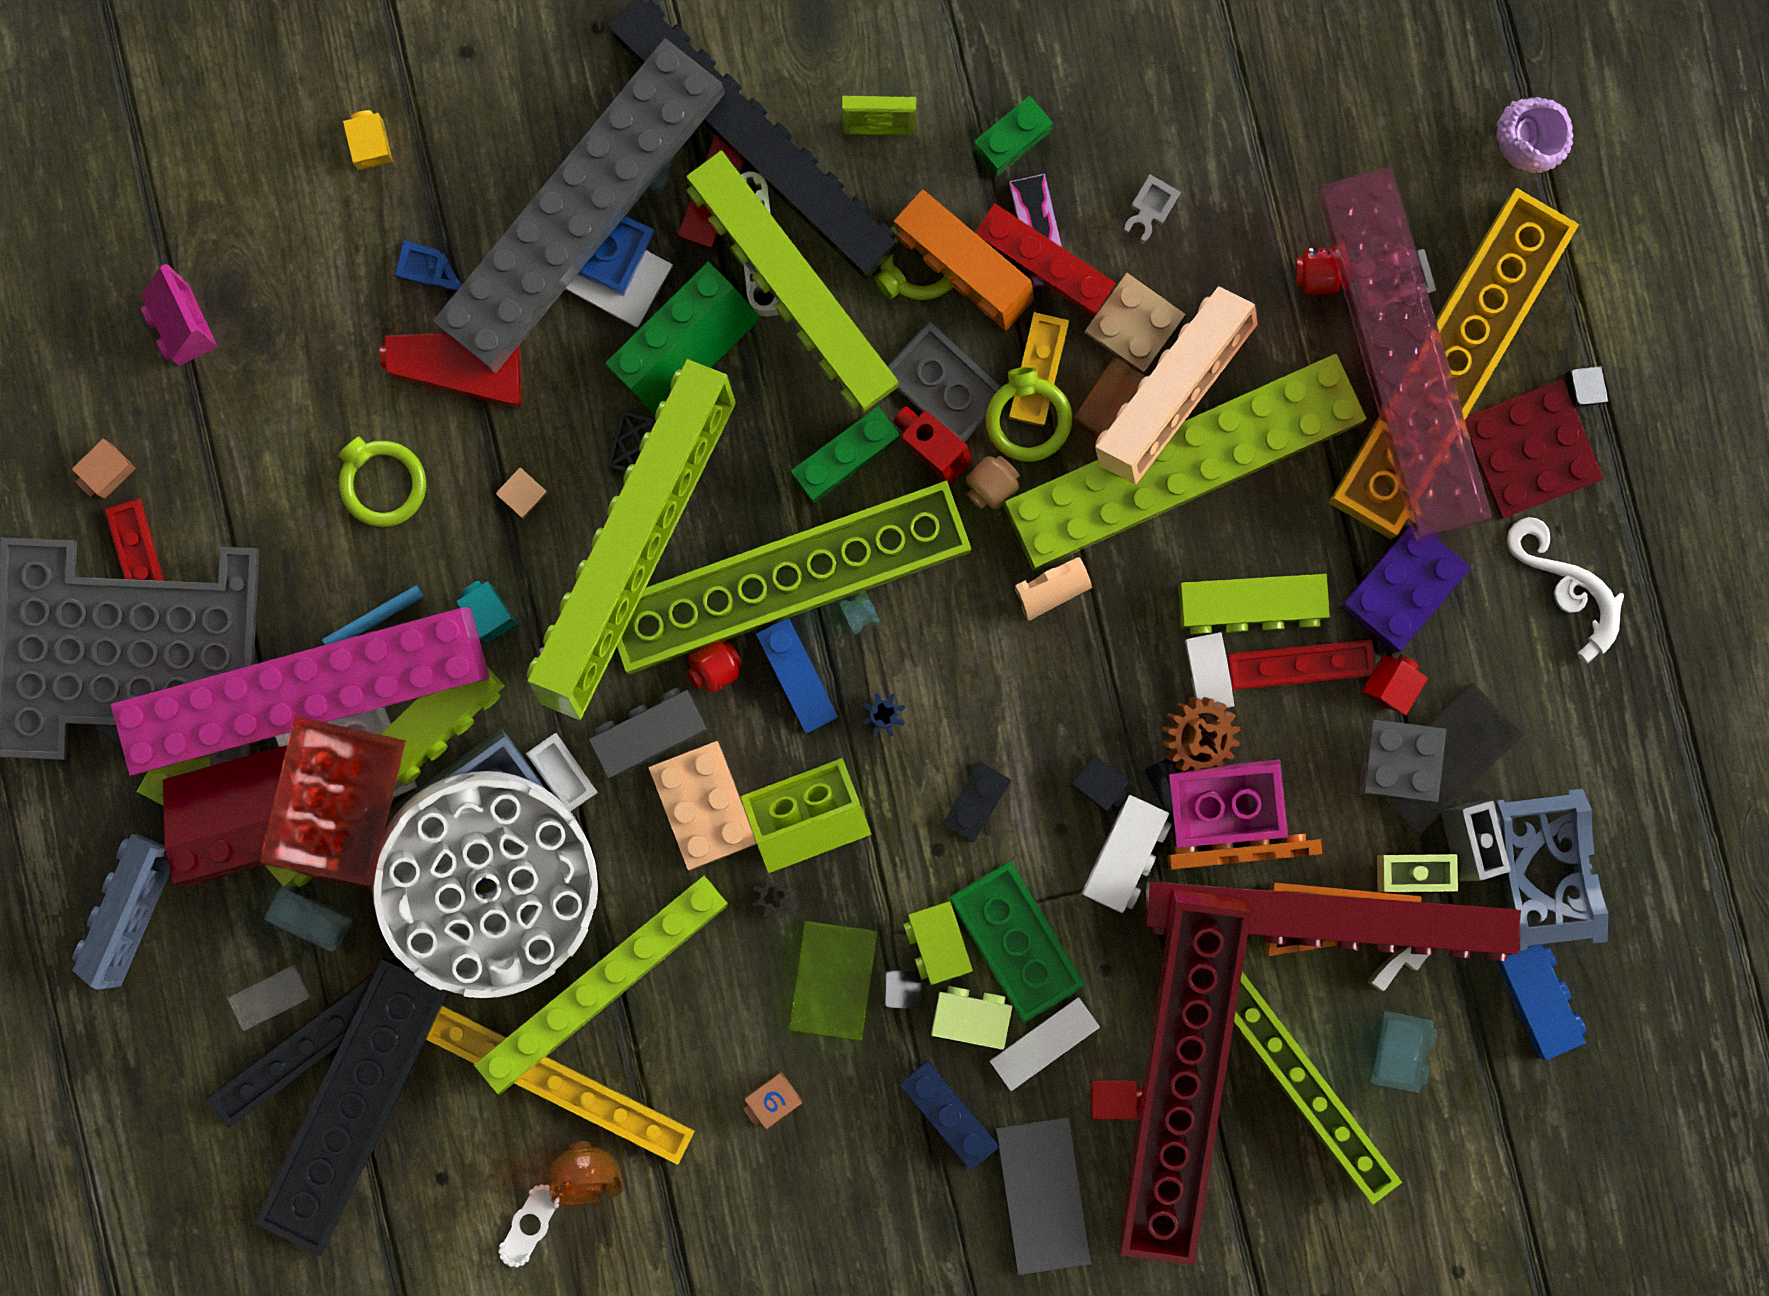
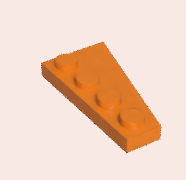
(1257, 850)

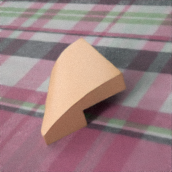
(1053, 588)

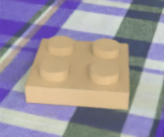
(1134, 323)

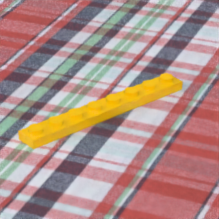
(569, 1089)

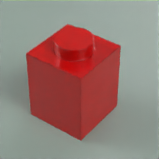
(1395, 683)
(1114, 1099)

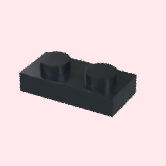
(976, 801)

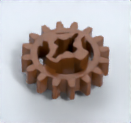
(1186, 733)

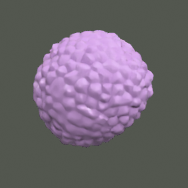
(1534, 134)

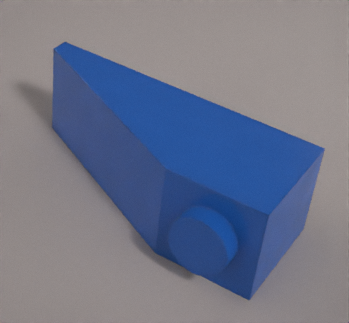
(797, 675)

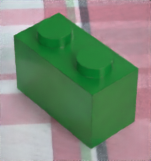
(1012, 136)

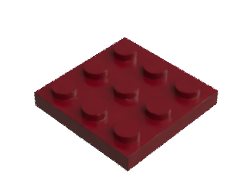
(1532, 449)

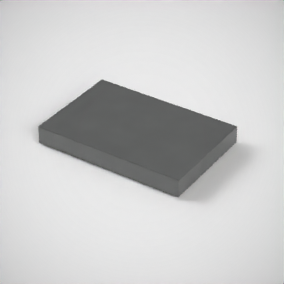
(943, 381)

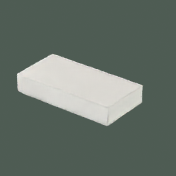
(561, 772)

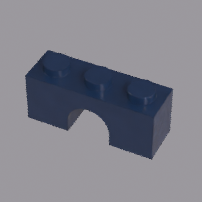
(949, 1114)

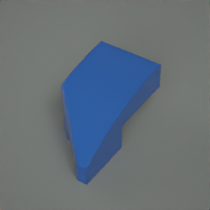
(425, 267)

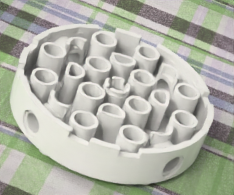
(494, 831)

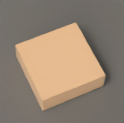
(521, 493)

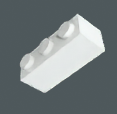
(1126, 854)

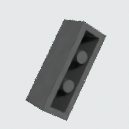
(647, 733)

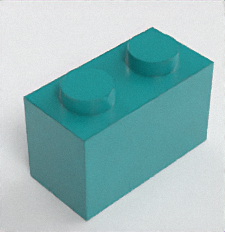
(488, 610)

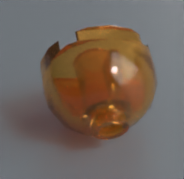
(584, 1174)

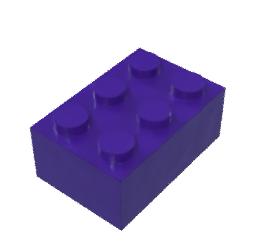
(1404, 589)

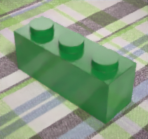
(845, 455)

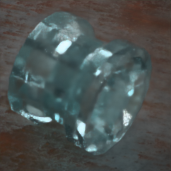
(859, 612)

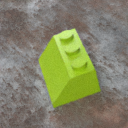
(805, 815)

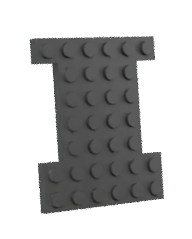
(100, 641)

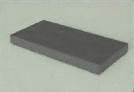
(1043, 1196)

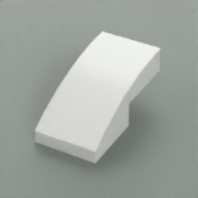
(1210, 668)
(1387, 971)

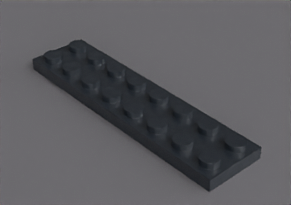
(351, 1107)

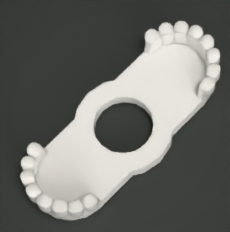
(519, 1246)

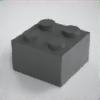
(1402, 761)

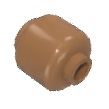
(992, 482)

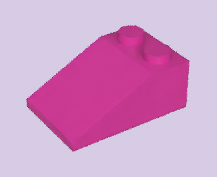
(176, 317)
(1229, 804)

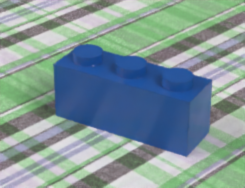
(1542, 1001)

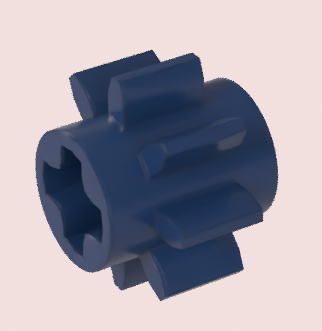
(879, 723)

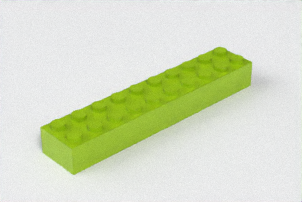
(1197, 460)
(631, 540)
(793, 576)

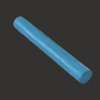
(376, 616)

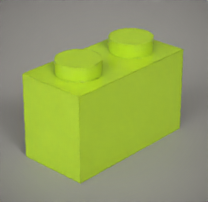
(938, 942)

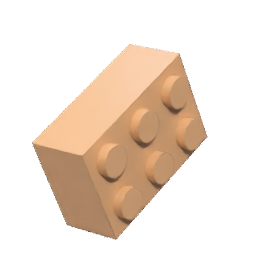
(703, 805)

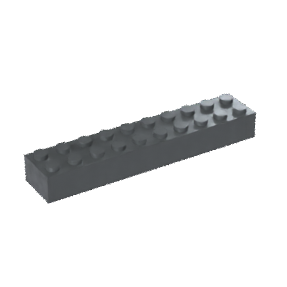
(580, 205)

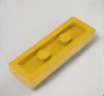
(1043, 353)

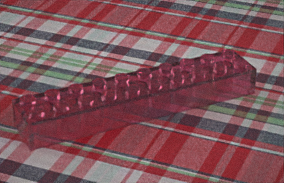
(1403, 354)

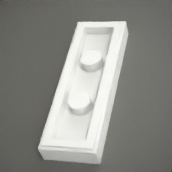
(1044, 1044)

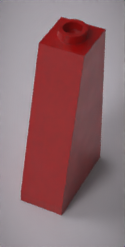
(447, 366)

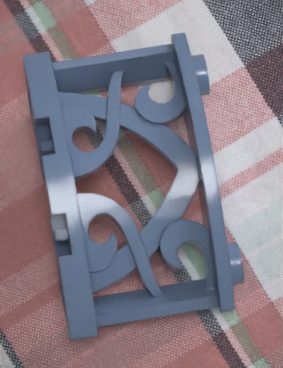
(1575, 827)

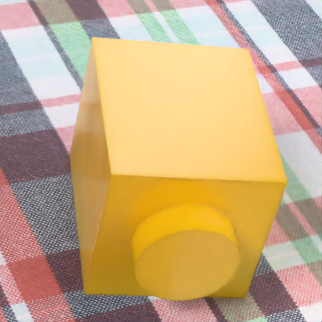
(367, 140)

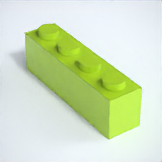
(1253, 601)

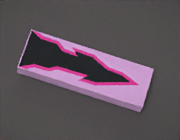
(1035, 208)

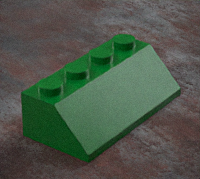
(693, 325)

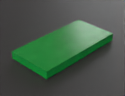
(1016, 942)

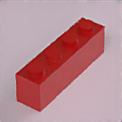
(1045, 260)

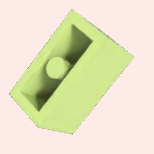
(1417, 873)
(971, 1019)

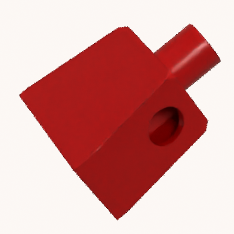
(943, 453)

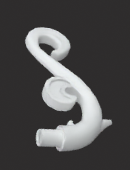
(1610, 607)

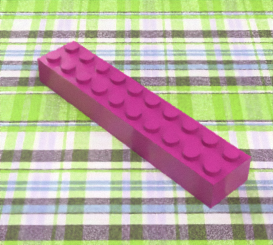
(310, 684)

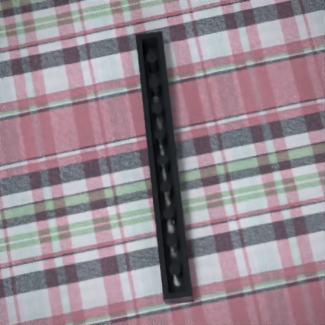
(768, 148)

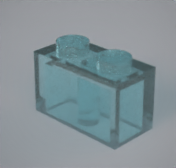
(308, 918)
(1403, 1052)

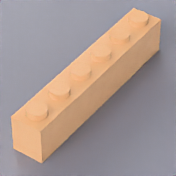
(1176, 385)

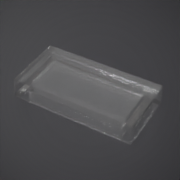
(269, 998)

